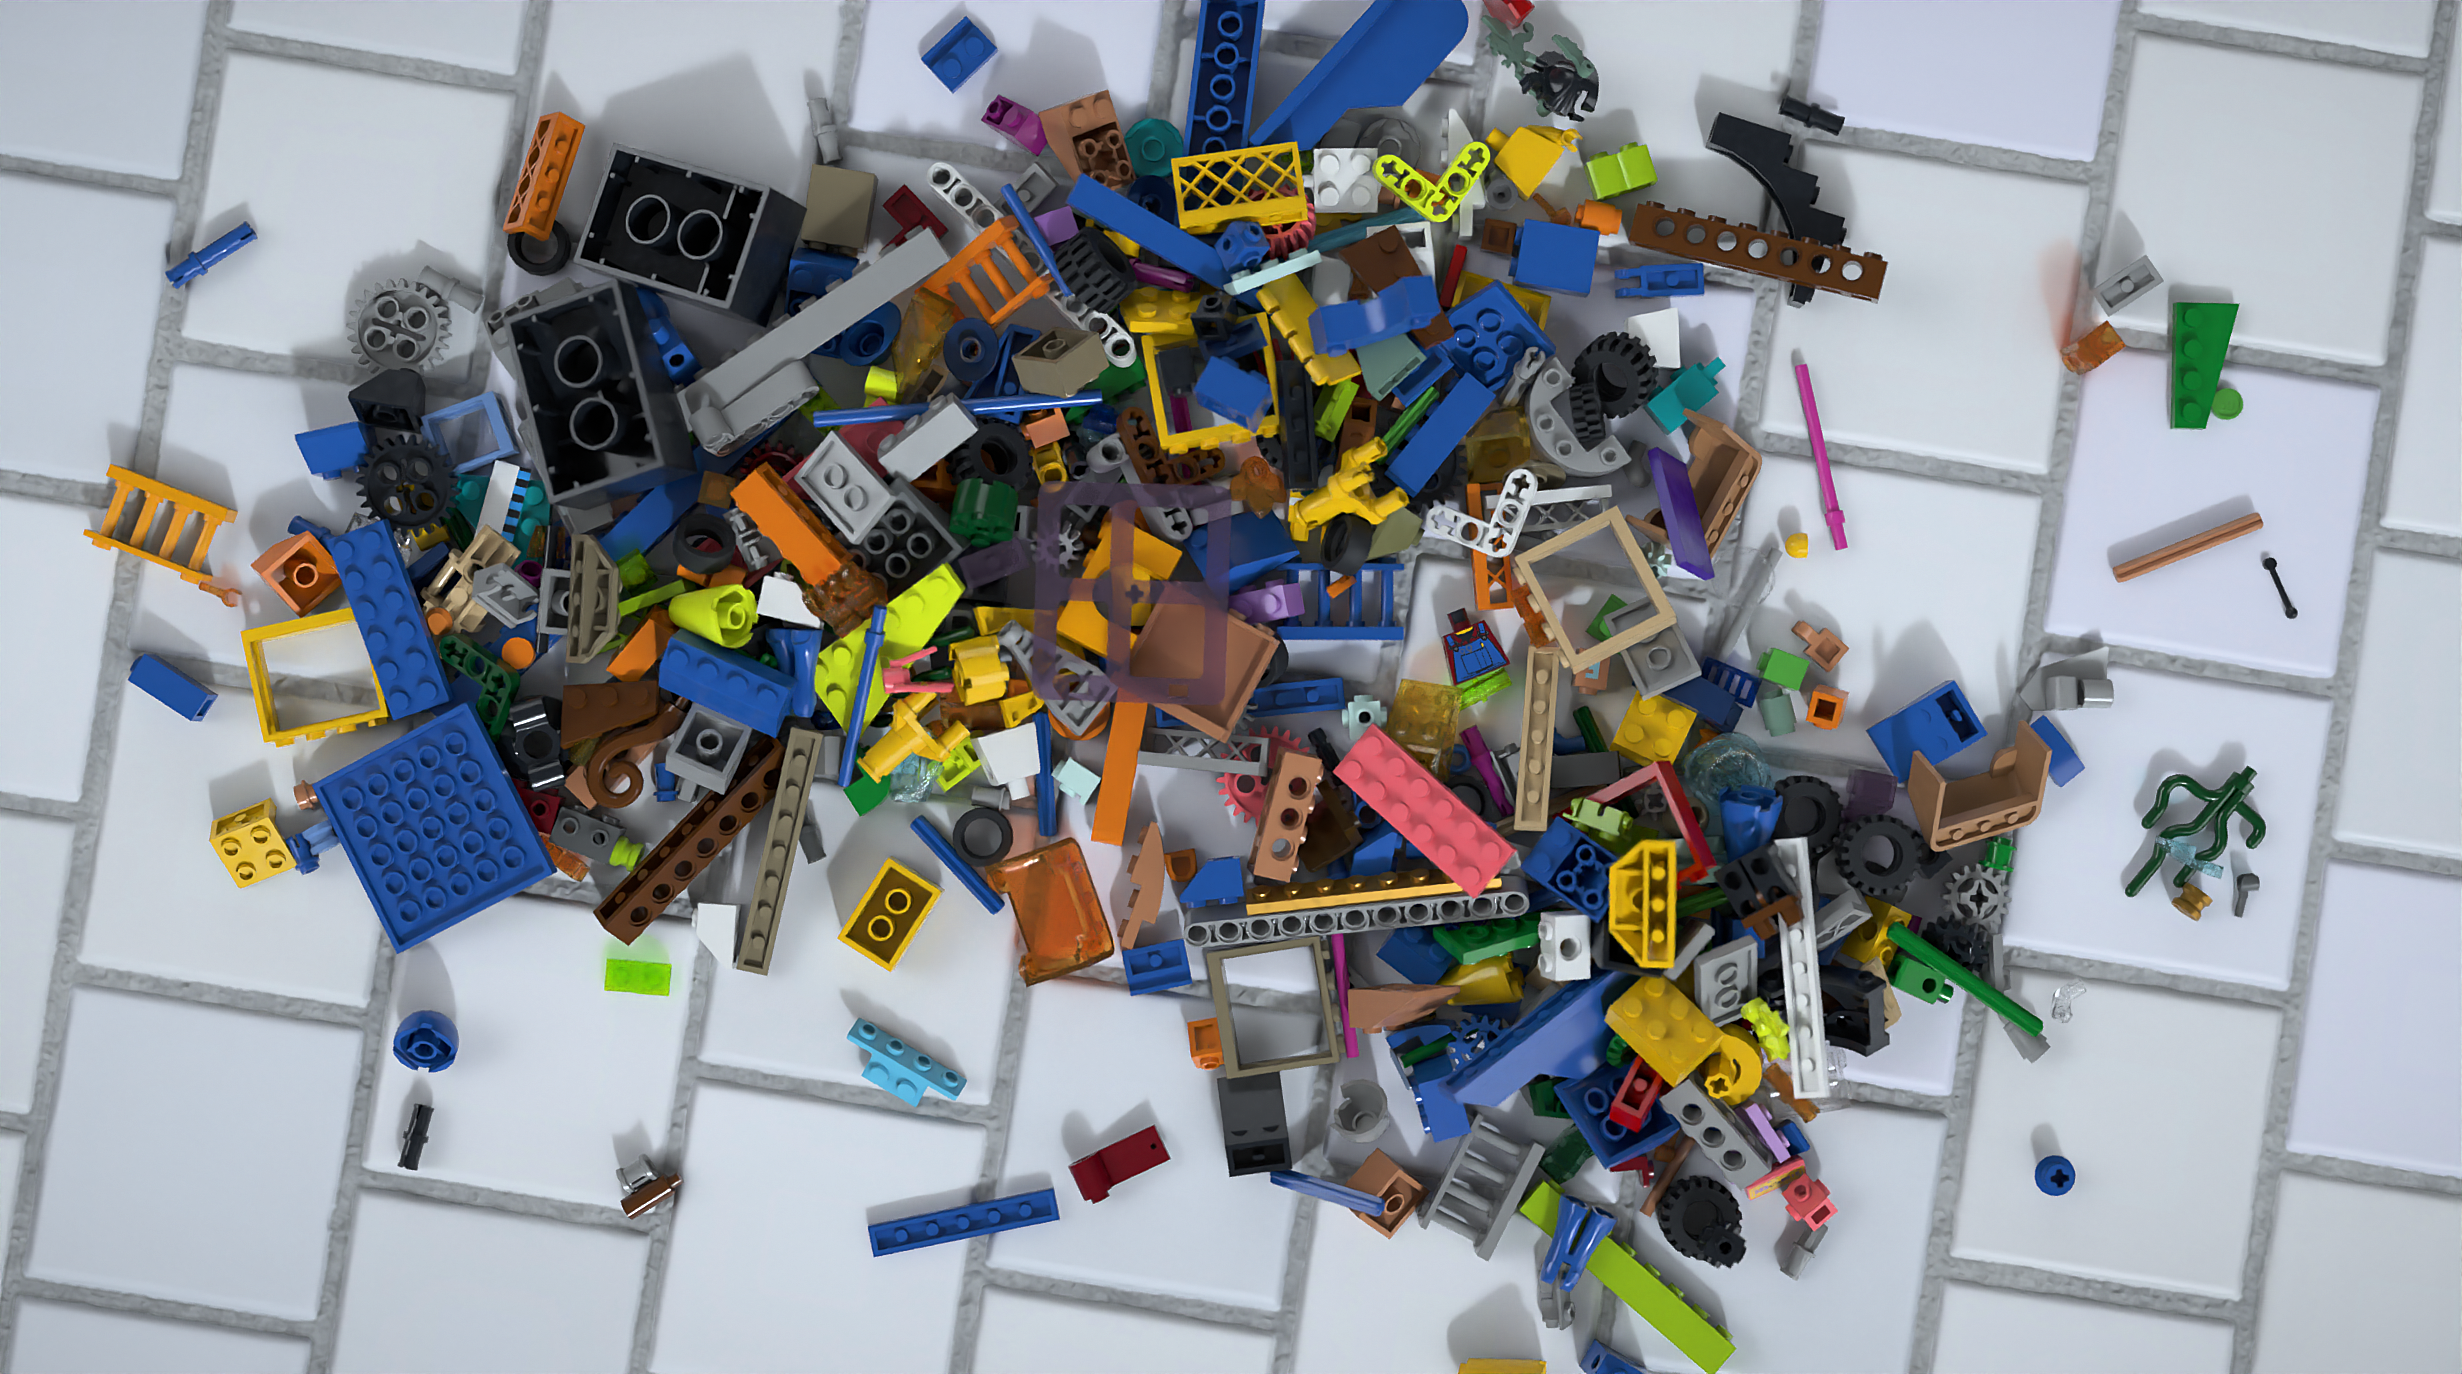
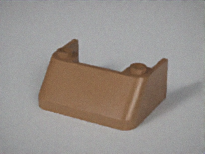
(1719, 480)
(1984, 803)

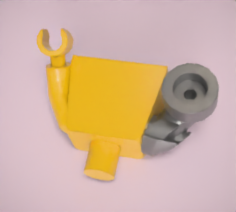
(1523, 162)

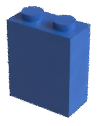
(1554, 258)

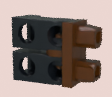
(1760, 888)

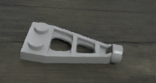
(1073, 714)

